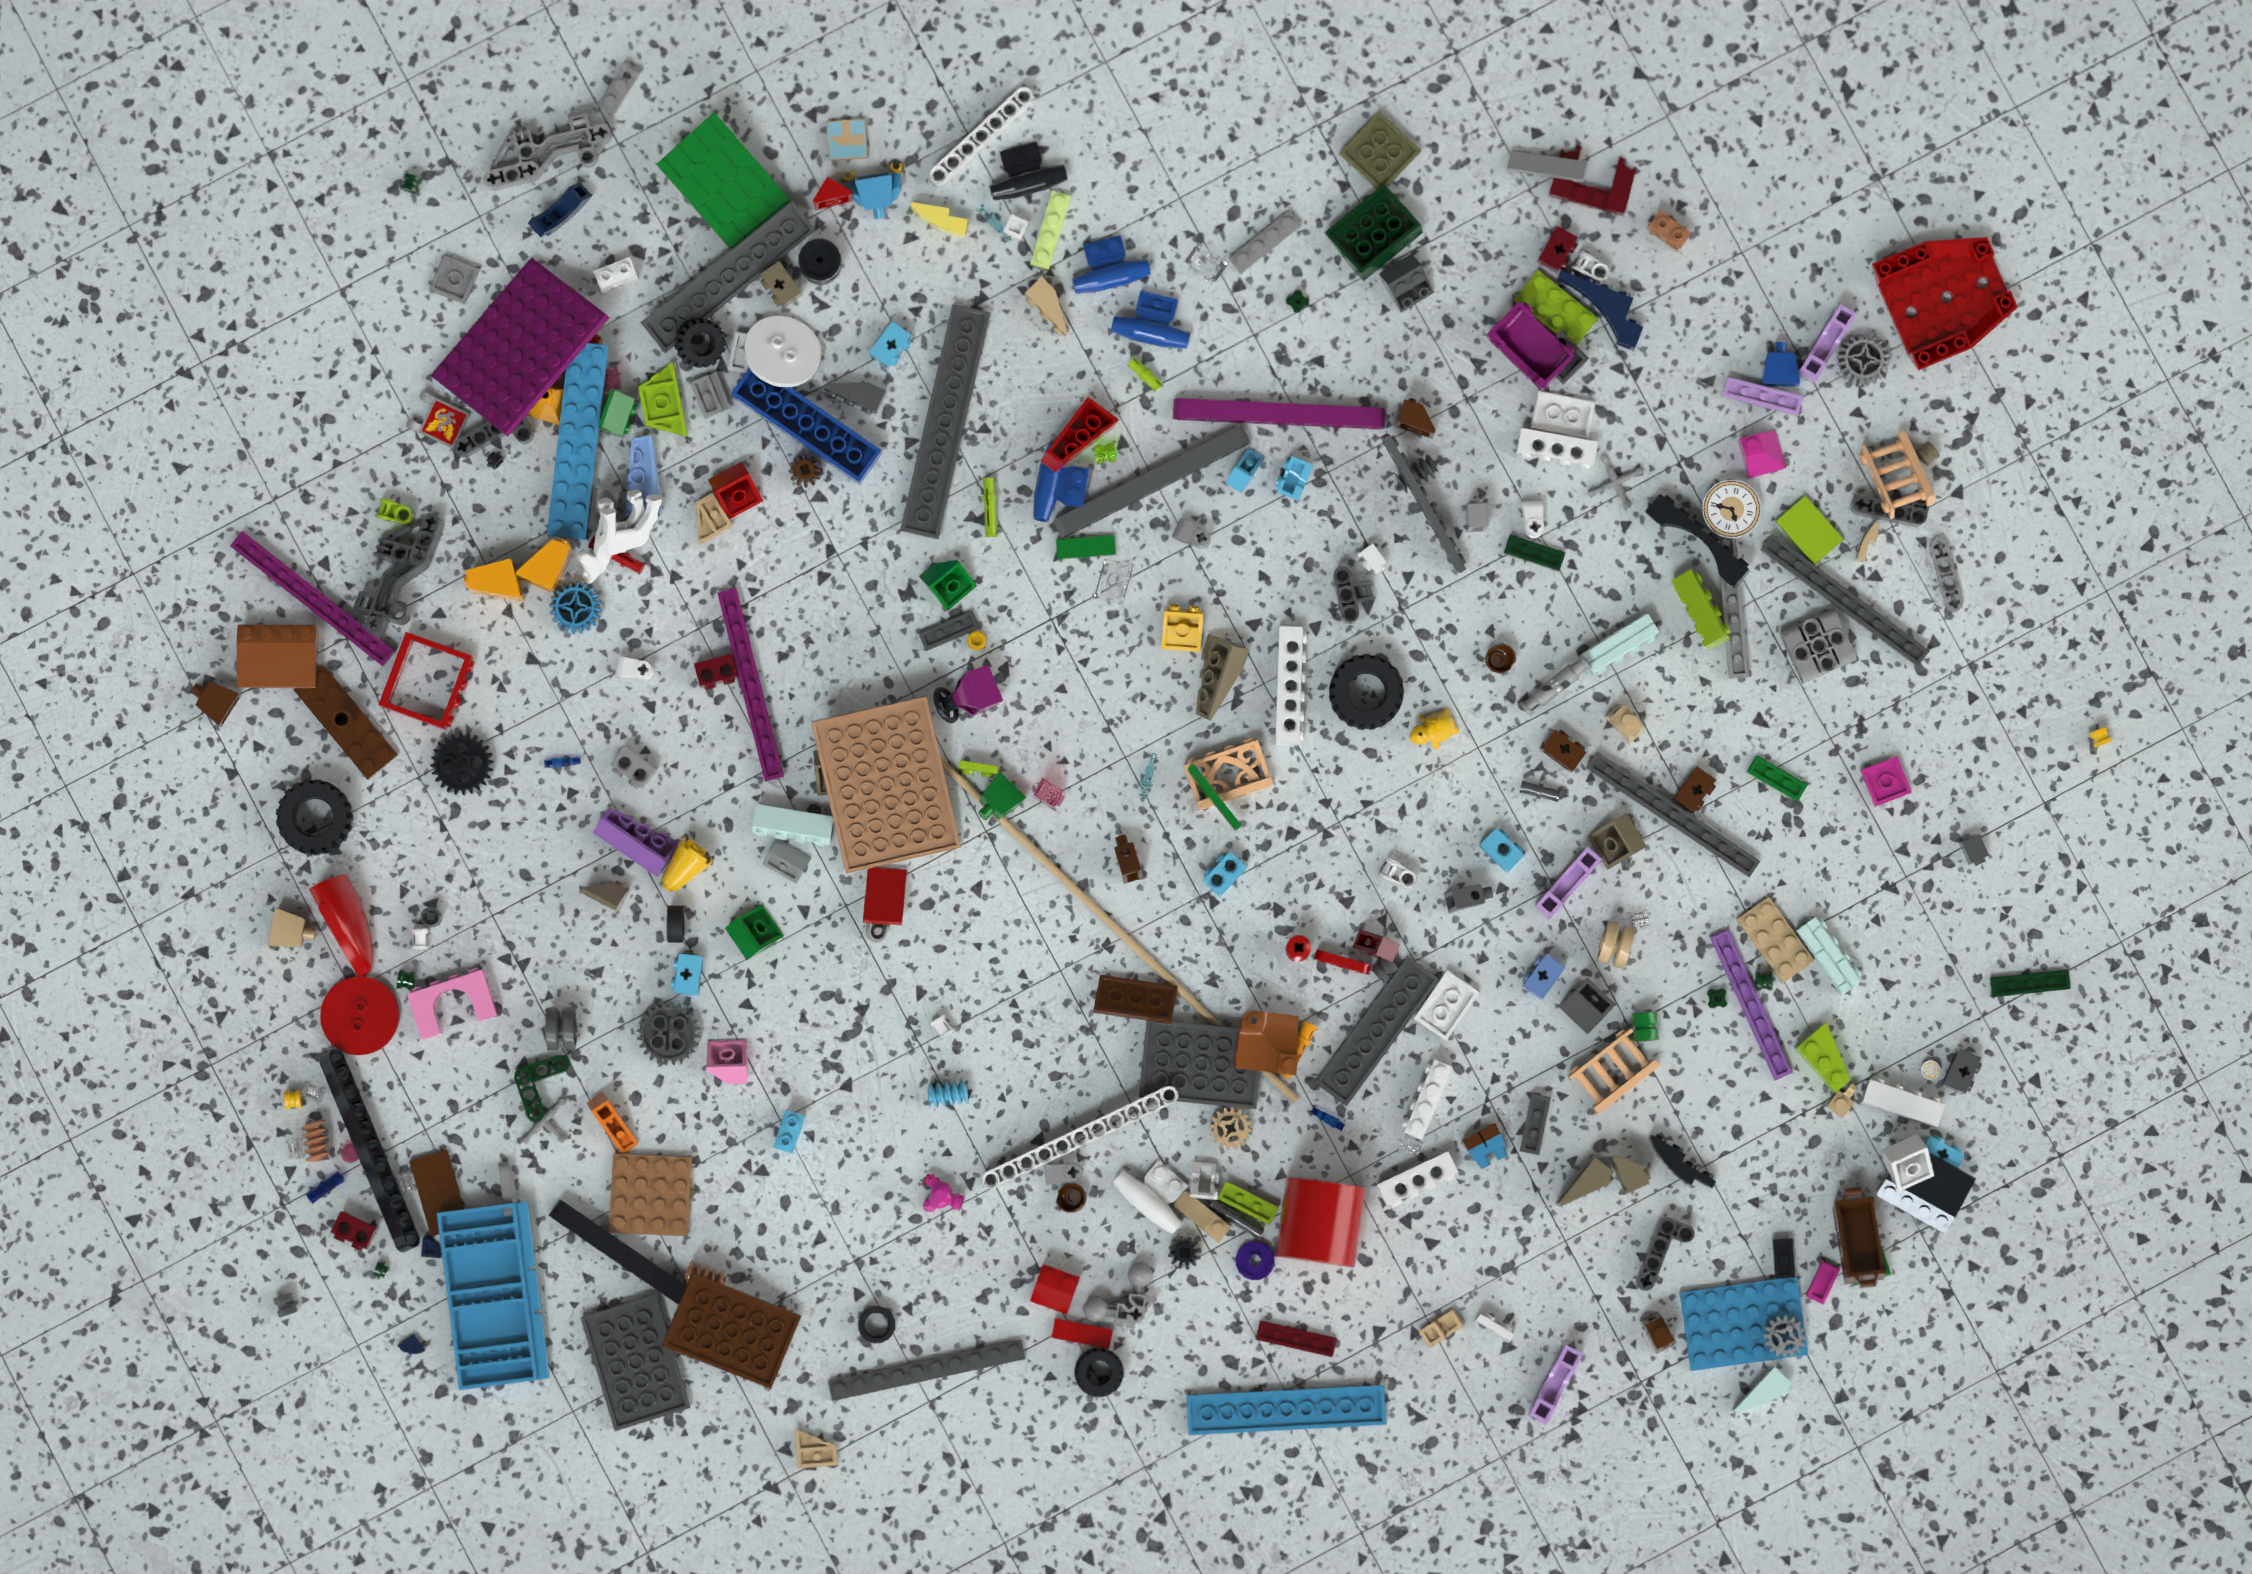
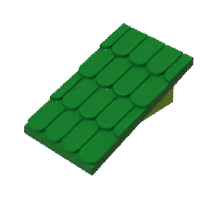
(722, 181)

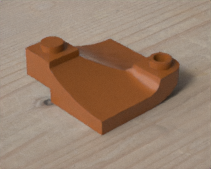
(1267, 1043)

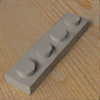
(1264, 242)

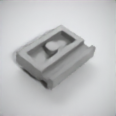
(710, 395)

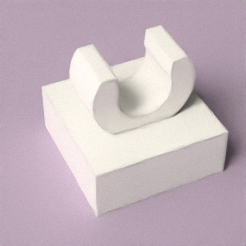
(1016, 227)

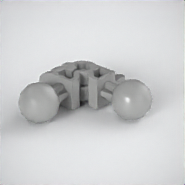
(1097, 1308)

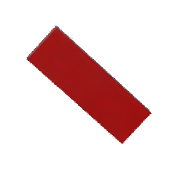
(1082, 1333)

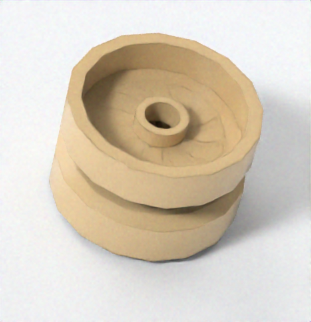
(1614, 944)

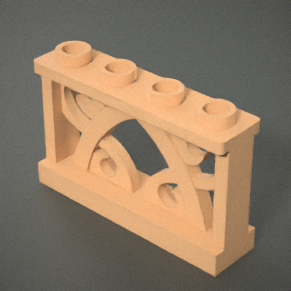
(1254, 782)

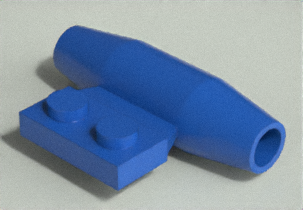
(1108, 267)
(1152, 323)
(1066, 486)

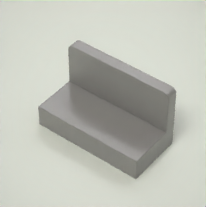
(786, 860)

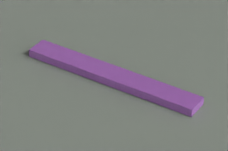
(1751, 1004)

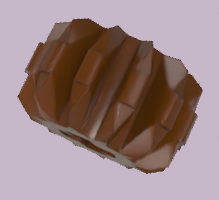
(811, 467)

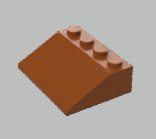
(277, 656)

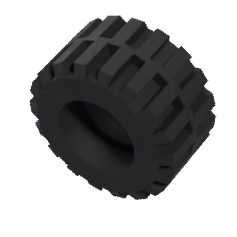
(684, 338)
(1091, 1388)

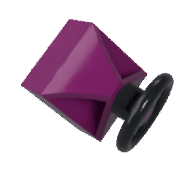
(974, 693)

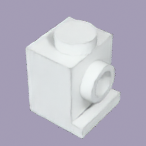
(1372, 559)

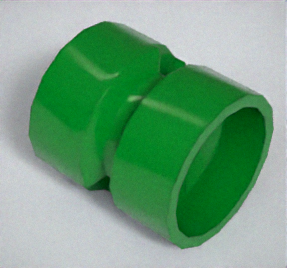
(1645, 1026)

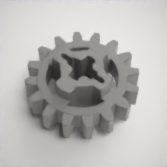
(1779, 1348)

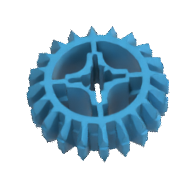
(575, 617)

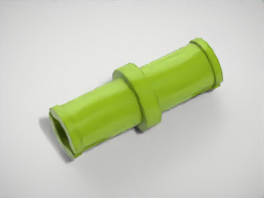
(1145, 374)

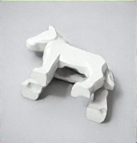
(618, 537)

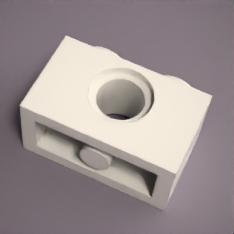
(615, 274)

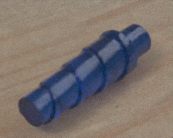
(562, 762)
(1328, 1119)

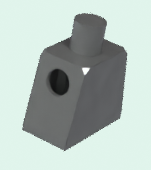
(1461, 898)

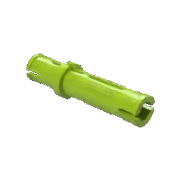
(990, 507)

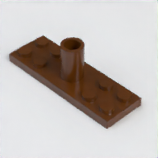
(356, 738)

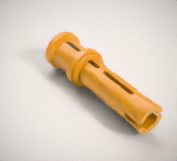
(1303, 1040)

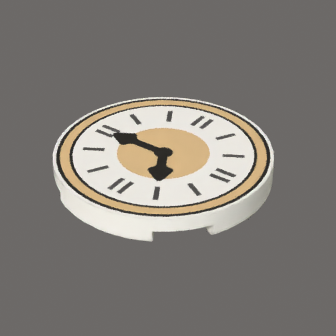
(1731, 509)

